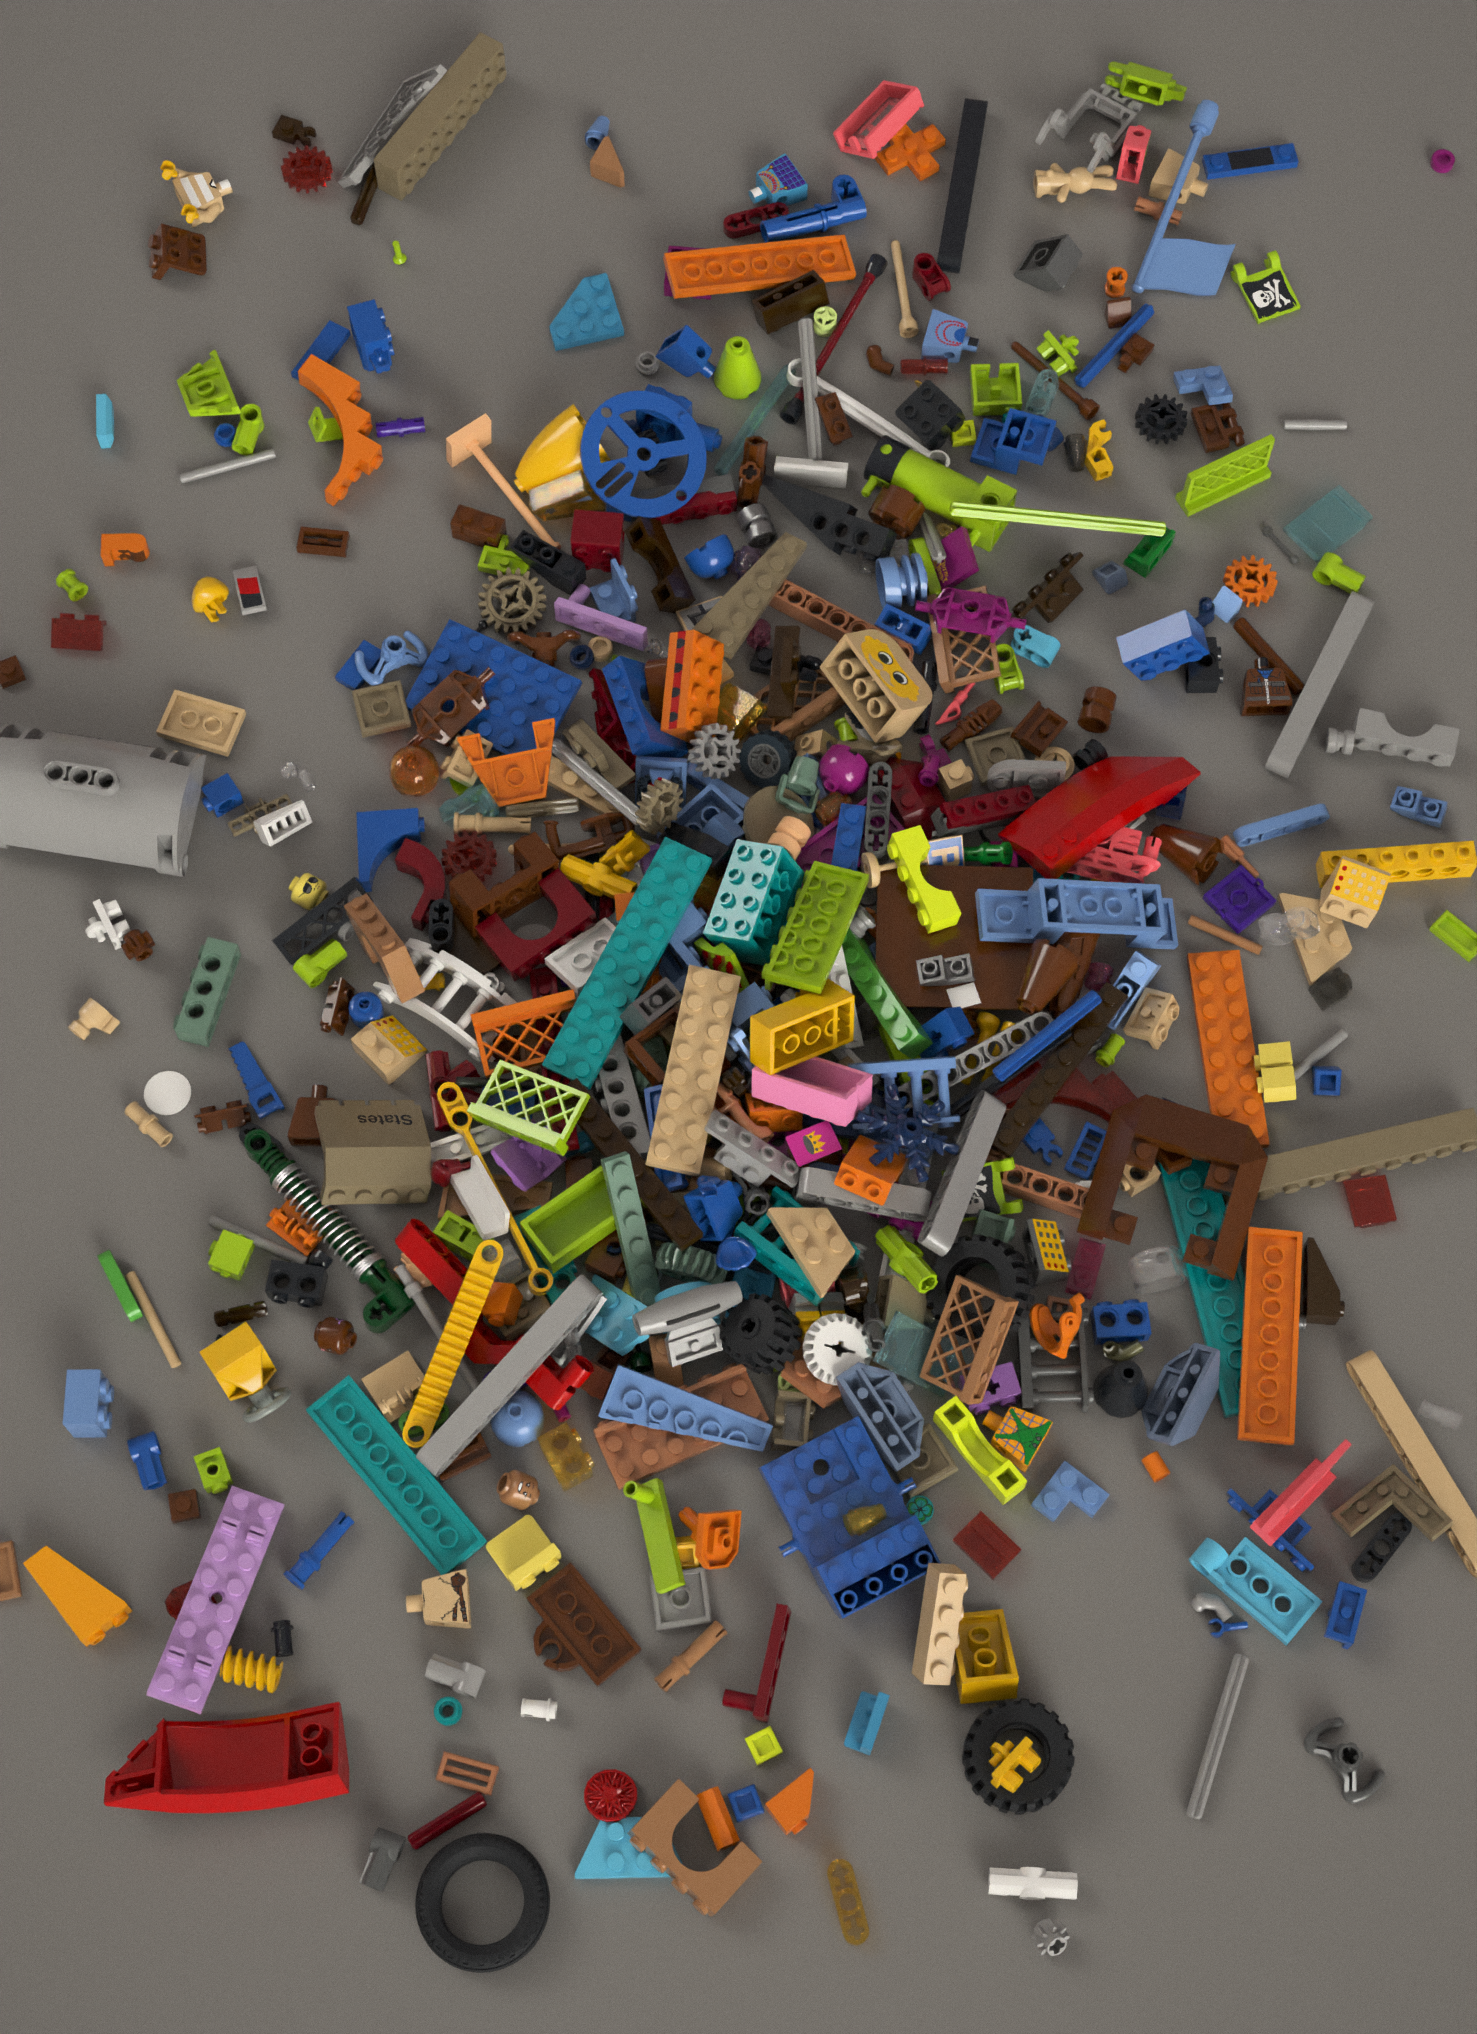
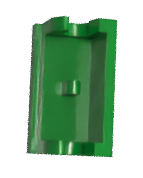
(1149, 552)

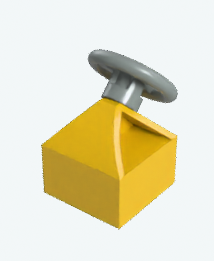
(244, 1370)

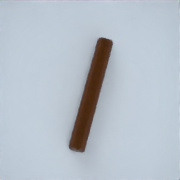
(1263, 649)

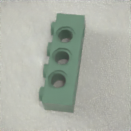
(201, 1029)

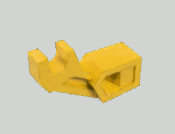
(1104, 467)

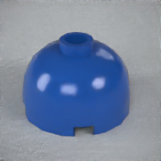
(712, 558)

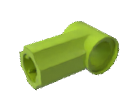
(248, 430)
(1333, 571)
(314, 967)

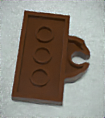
(580, 1628)

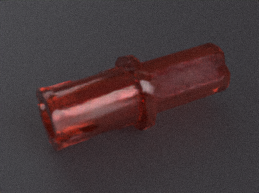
(924, 366)

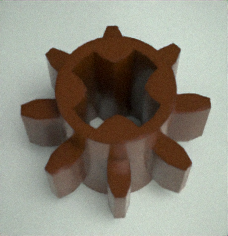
(138, 945)

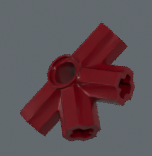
(438, 1073)

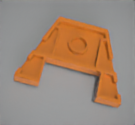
(518, 775)

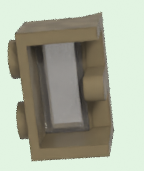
(791, 1420)

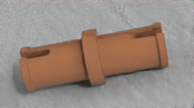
(1155, 210)

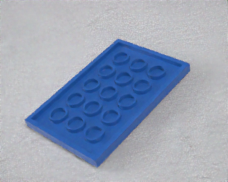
(517, 694)

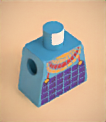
(779, 183)

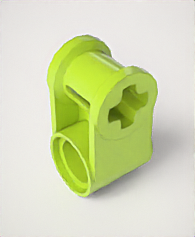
(1011, 675)

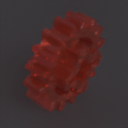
(306, 169)
(468, 846)

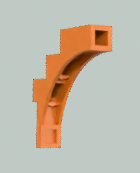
(341, 396)

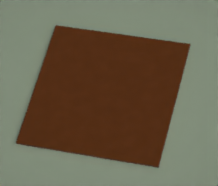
(904, 940)

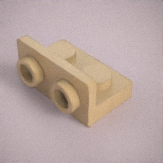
(458, 766)
(1152, 1017)

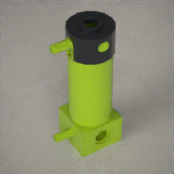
(937, 487)

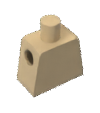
(1167, 173)

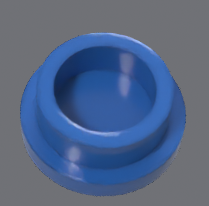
(225, 434)

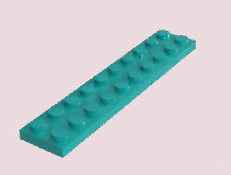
(627, 962)
(1215, 1298)

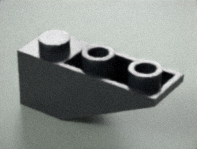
(550, 562)

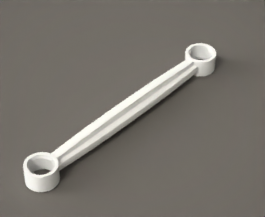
(866, 416)

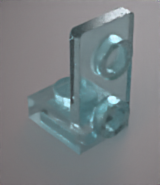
(473, 795)

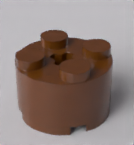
(896, 510)

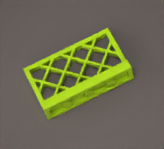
(1226, 476)
(525, 1129)

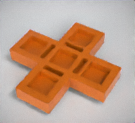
(912, 151)

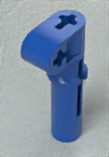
(820, 216)

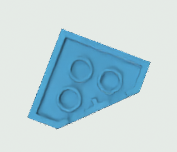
(587, 315)

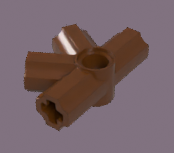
(752, 471)

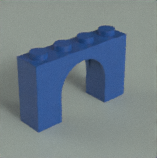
(644, 734)

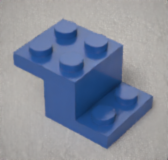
(1018, 439)

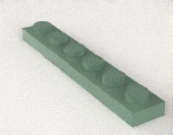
(631, 1227)

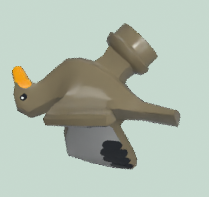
(865, 745)

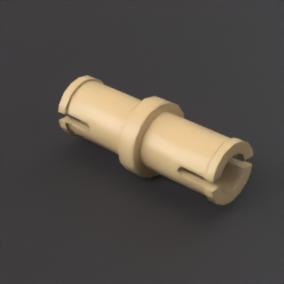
(148, 1124)

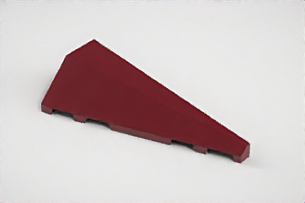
(608, 721)

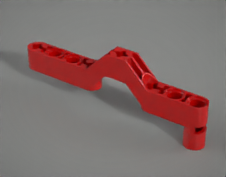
(447, 1273)

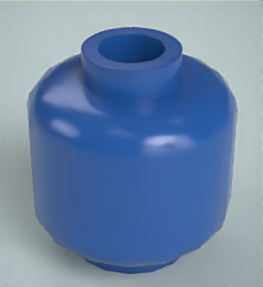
(365, 1008)

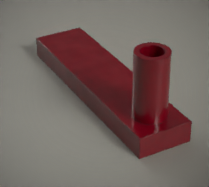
(761, 1703)

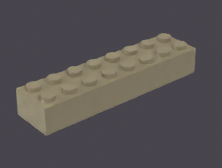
(440, 116)

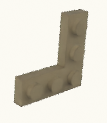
(1388, 1489)

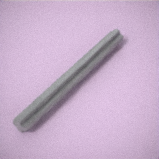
(810, 388)
(595, 780)
(1217, 1736)

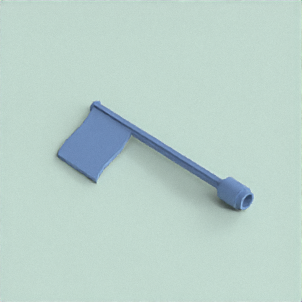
(1185, 263)

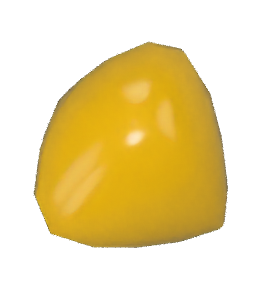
(208, 597)

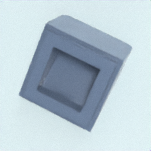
(1111, 577)

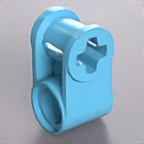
(1036, 646)

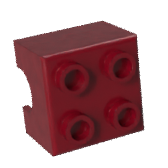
(597, 538)

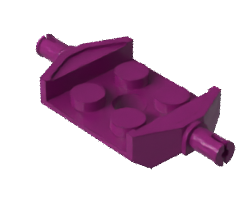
(989, 619)

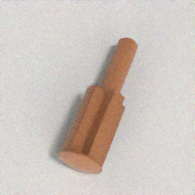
(1236, 855)

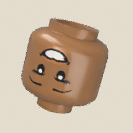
(518, 1489)

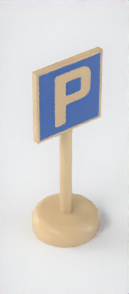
(942, 851)

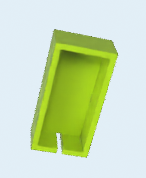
(571, 1221)

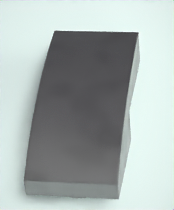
(947, 971)

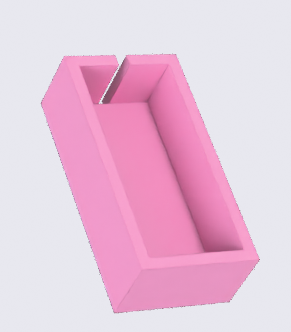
(816, 1089)

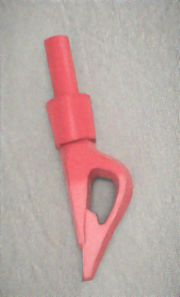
(958, 700)

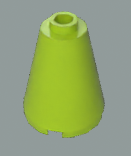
(737, 370)

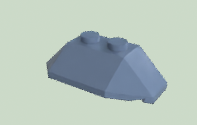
(1182, 1395)
(885, 1412)

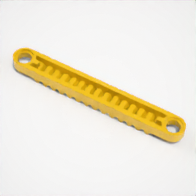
(452, 1343)

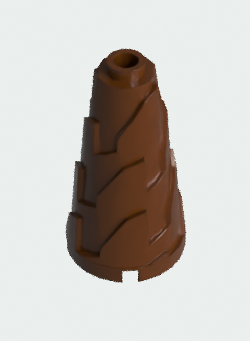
(1083, 947)

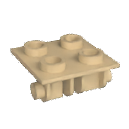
(395, 1386)

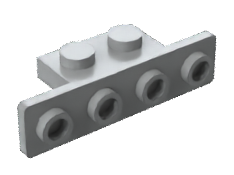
(749, 1154)

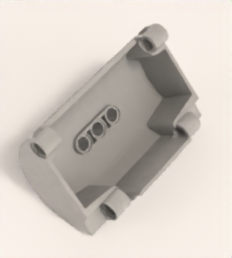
(135, 821)

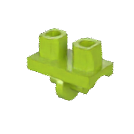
(1064, 361)

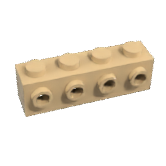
(939, 1624)

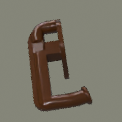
(603, 841)

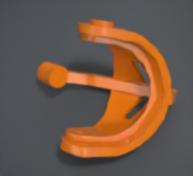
(1046, 1327)

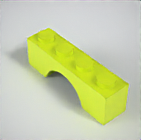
(935, 907)
(964, 1434)

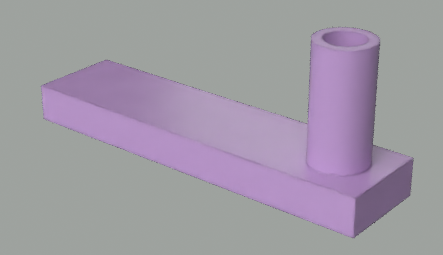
(602, 624)

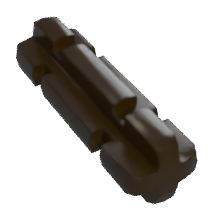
(240, 1313)

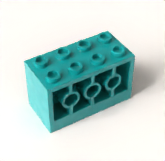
(754, 900)

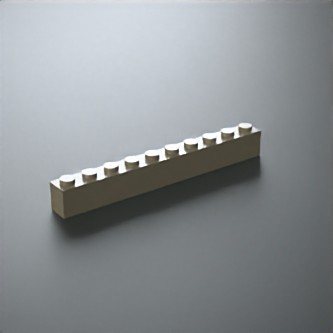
(1368, 1152)

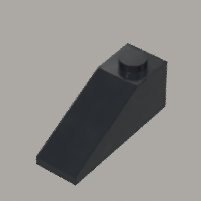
(701, 843)

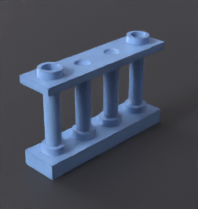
(915, 1069)

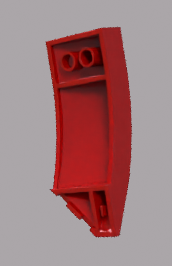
(1092, 808)
(235, 1764)

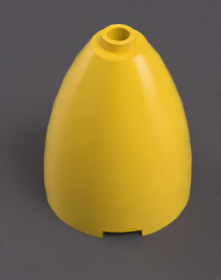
(554, 451)

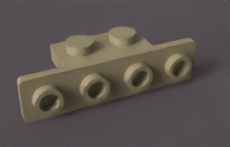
(598, 754)

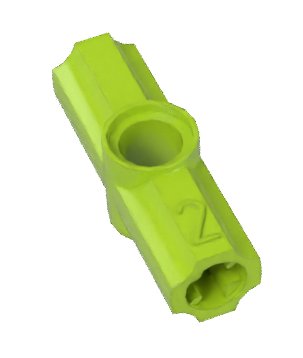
(906, 1259)

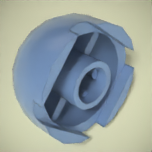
(519, 1420)

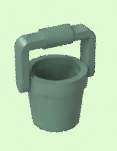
(802, 781)

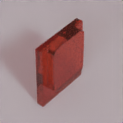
(1369, 1201)

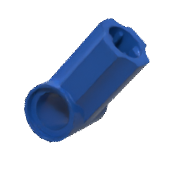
(146, 1454)

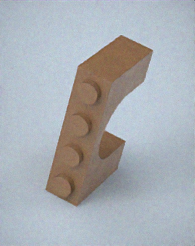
(385, 946)
(707, 1888)

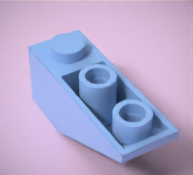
(1132, 982)

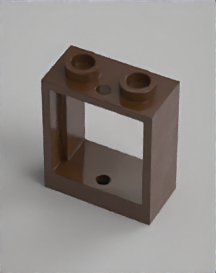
(640, 1056)

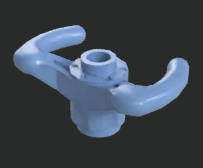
(393, 656)

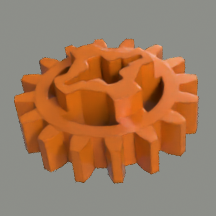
(1250, 580)

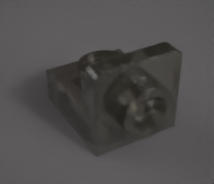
(1331, 989)

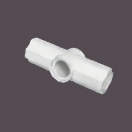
(1032, 1883)

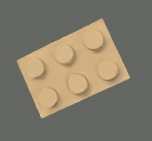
(201, 723)

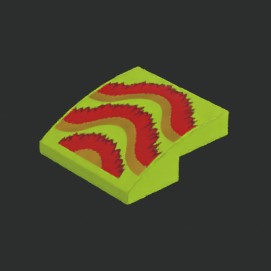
(721, 959)

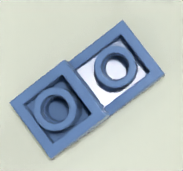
(1418, 808)

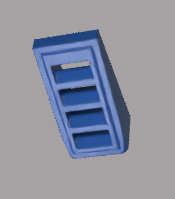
(1096, 1131)

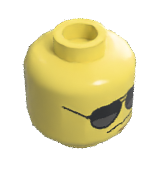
(308, 891)

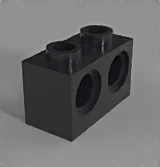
(299, 1276)

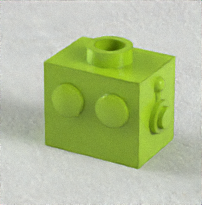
(230, 1254)

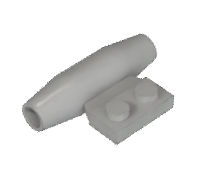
(689, 1320)

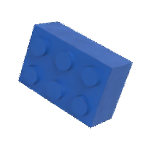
(1163, 645)

